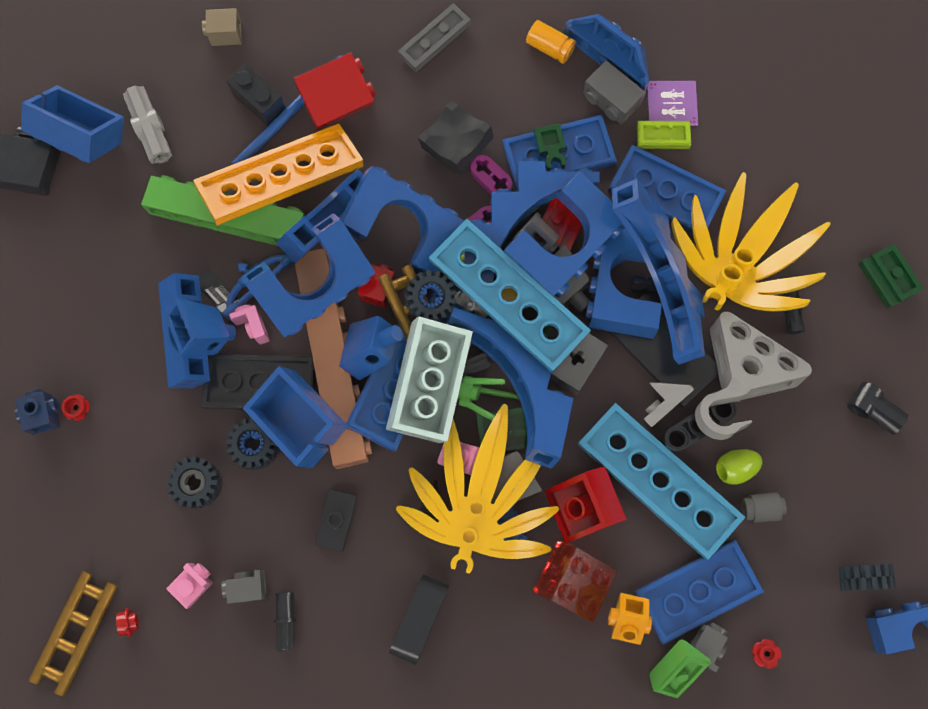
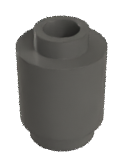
(763, 507)

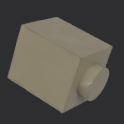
(223, 27)

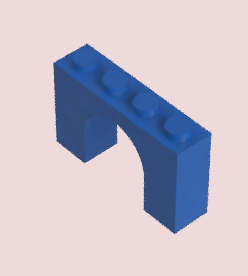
(378, 190)
(598, 223)
(346, 271)
(609, 307)

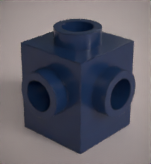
(37, 412)

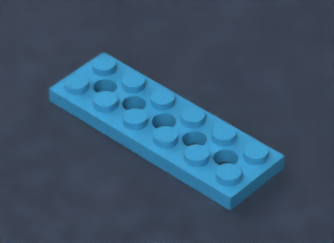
(509, 314)
(661, 500)

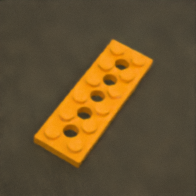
(275, 188)

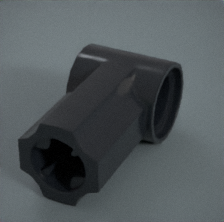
(870, 403)

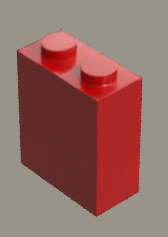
(335, 90)

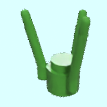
(471, 389)

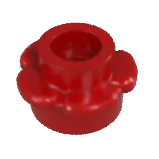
(69, 404)
(127, 622)
(759, 650)

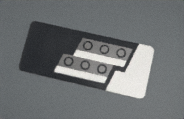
(215, 289)

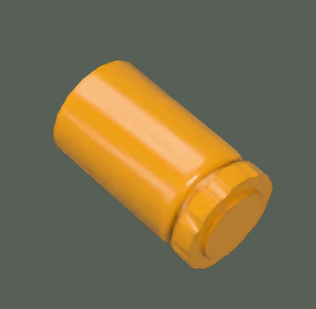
(550, 41)

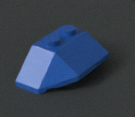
(607, 42)

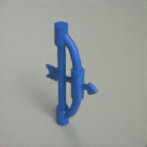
(285, 262)

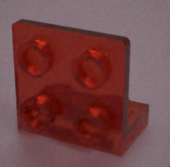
(575, 581)

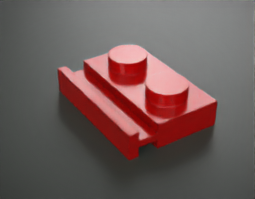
(563, 223)

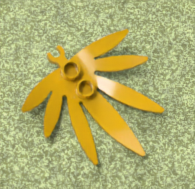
(735, 273)
(474, 518)

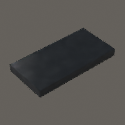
(658, 360)
(238, 377)

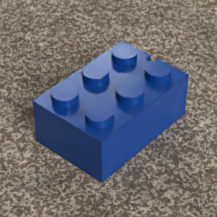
(72, 123)
(295, 417)

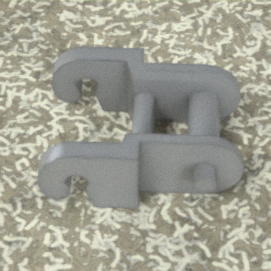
(463, 300)

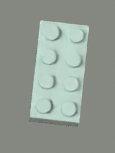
(429, 380)

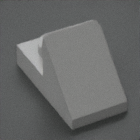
(672, 396)

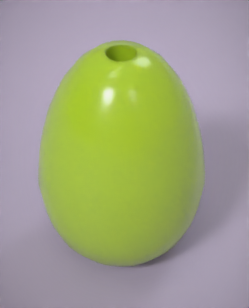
(738, 466)

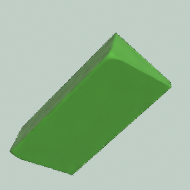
(678, 669)

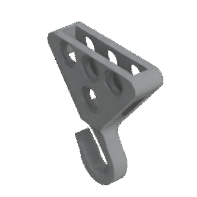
(740, 354)

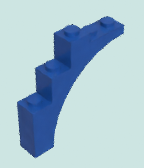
(509, 208)
(666, 265)
(544, 410)

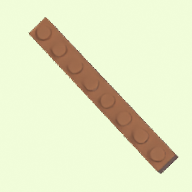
(327, 345)

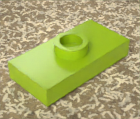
(663, 135)

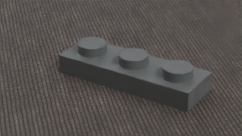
(434, 37)

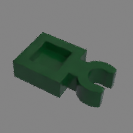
(550, 143)

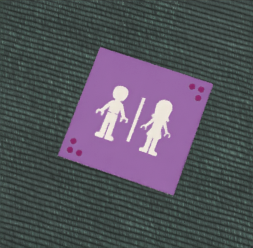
(673, 101)

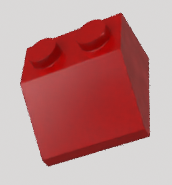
(585, 504)

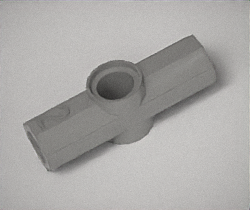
(147, 124)

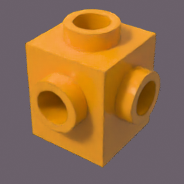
(630, 619)

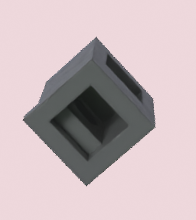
(537, 225)
(245, 587)
(711, 642)

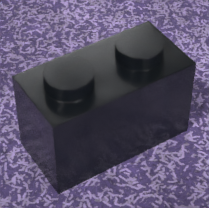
(256, 94)

